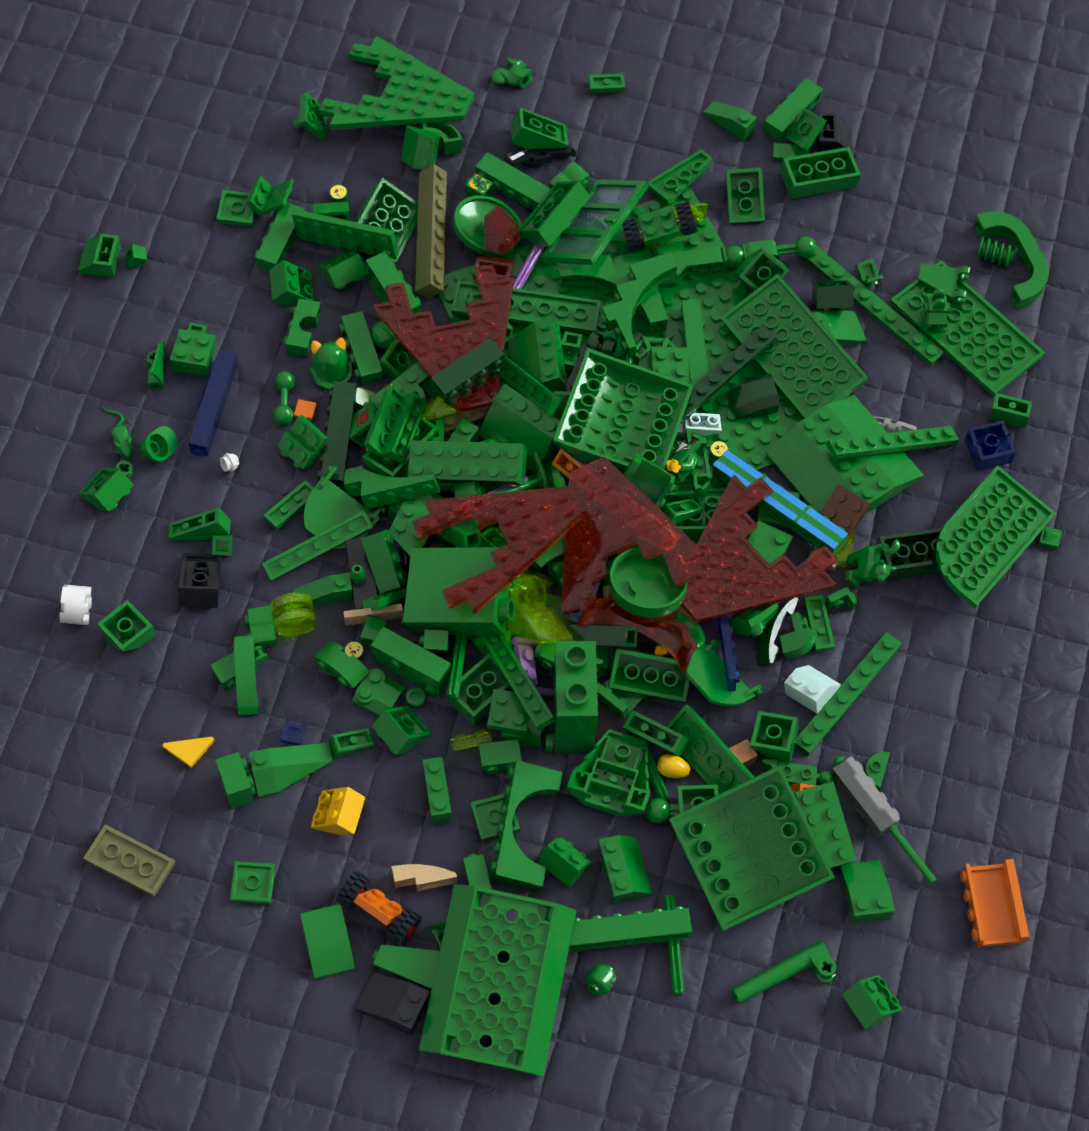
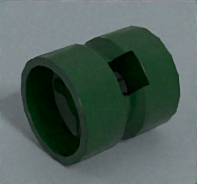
(605, 345)

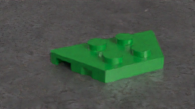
(403, 529)

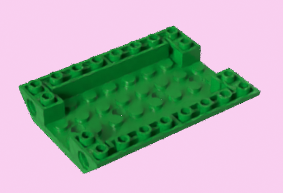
(471, 972)

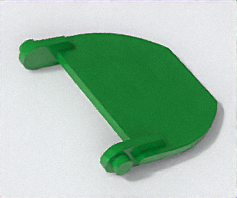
(331, 505)
(708, 675)

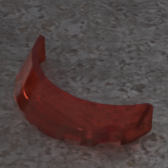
(663, 629)

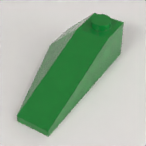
(283, 766)

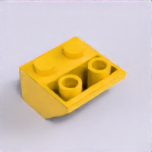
(338, 811)

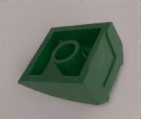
(755, 397)

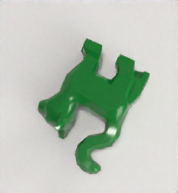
(870, 564)

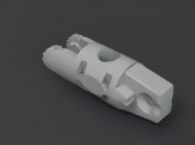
(893, 425)

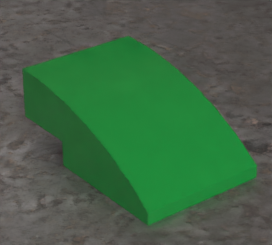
(327, 941)

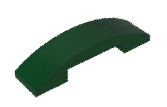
(766, 648)

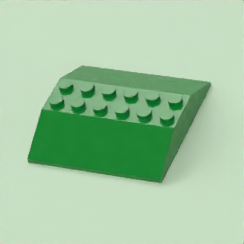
(621, 412)
(815, 474)
(751, 847)

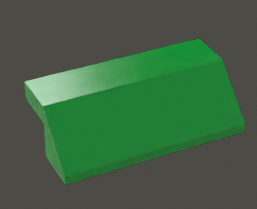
(395, 424)

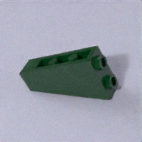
(605, 635)

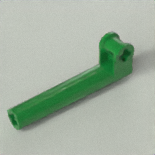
(814, 956)

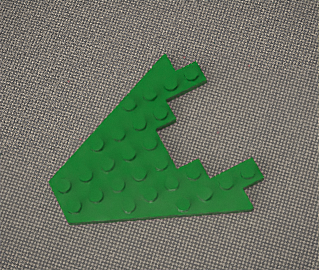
(411, 96)

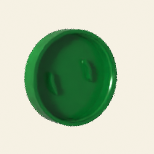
(644, 585)

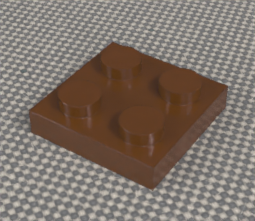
(845, 509)

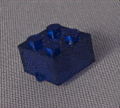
(990, 445)

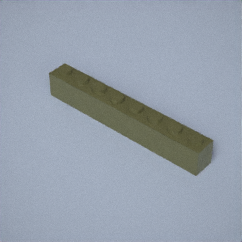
(431, 232)

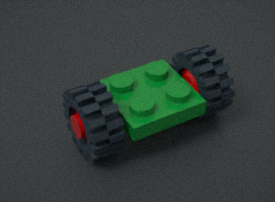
(659, 226)

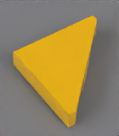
(189, 750)

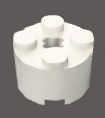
(75, 604)

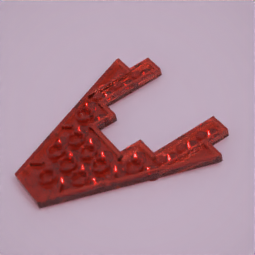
(528, 521)

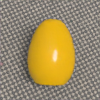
(673, 766)

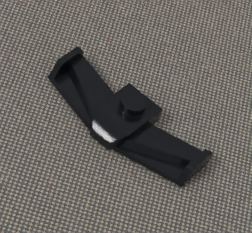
(537, 156)

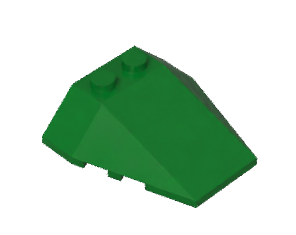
(614, 775)

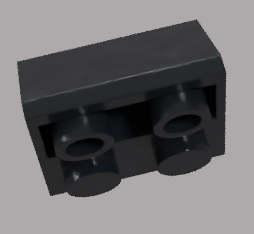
(835, 133)

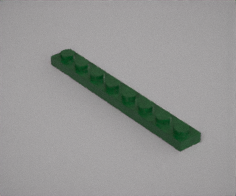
(728, 369)

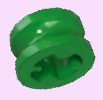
(126, 465)

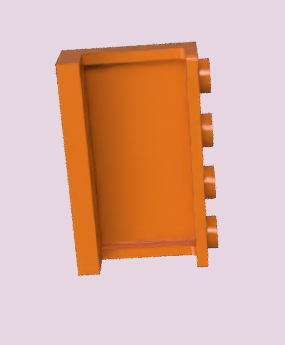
(994, 904)

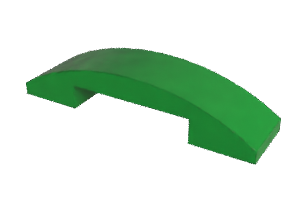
(245, 675)

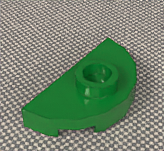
(876, 767)

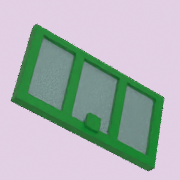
(596, 222)

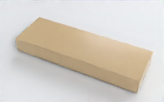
(360, 615)

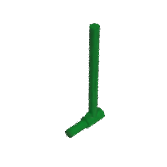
(542, 478)

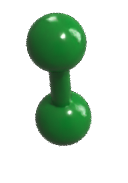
(284, 382)

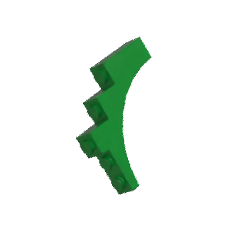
(603, 276)
(642, 279)

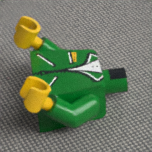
(683, 459)

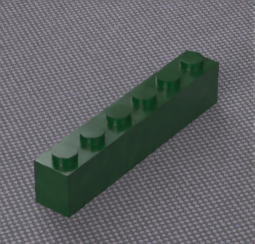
(338, 431)

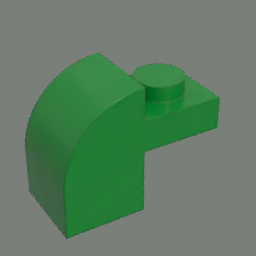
(800, 641)

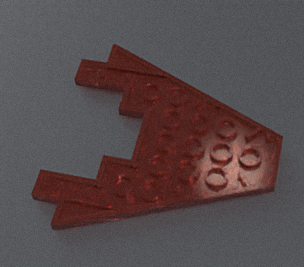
(442, 345)
(612, 520)
(734, 573)

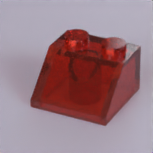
(500, 231)

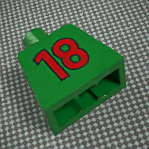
(362, 422)

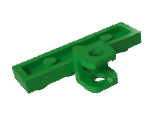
(406, 383)

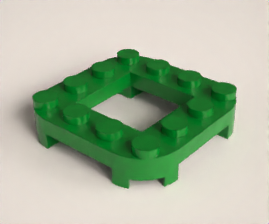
(700, 478)

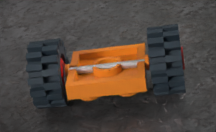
(374, 902)

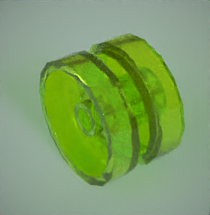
(528, 590)
(293, 614)

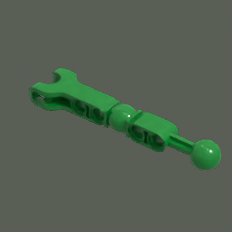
(718, 258)

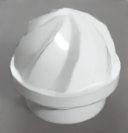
(229, 462)

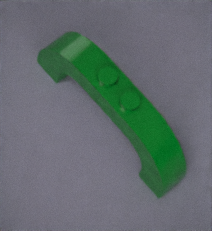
(1017, 232)

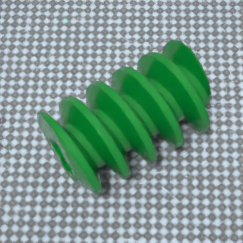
(996, 252)

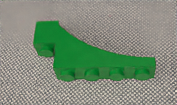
(385, 490)

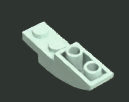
(701, 424)

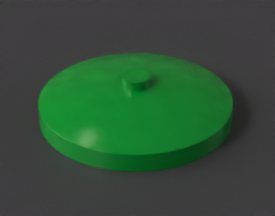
(469, 222)

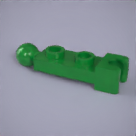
(799, 773)

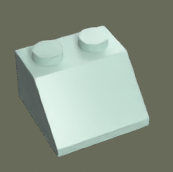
(810, 687)

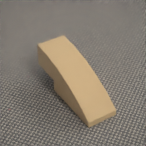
(423, 876)

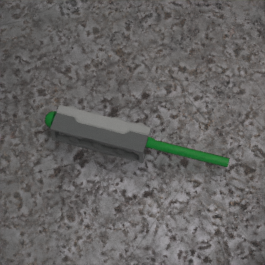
(873, 806)

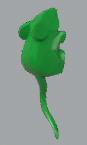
(121, 437)

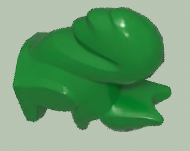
(516, 75)

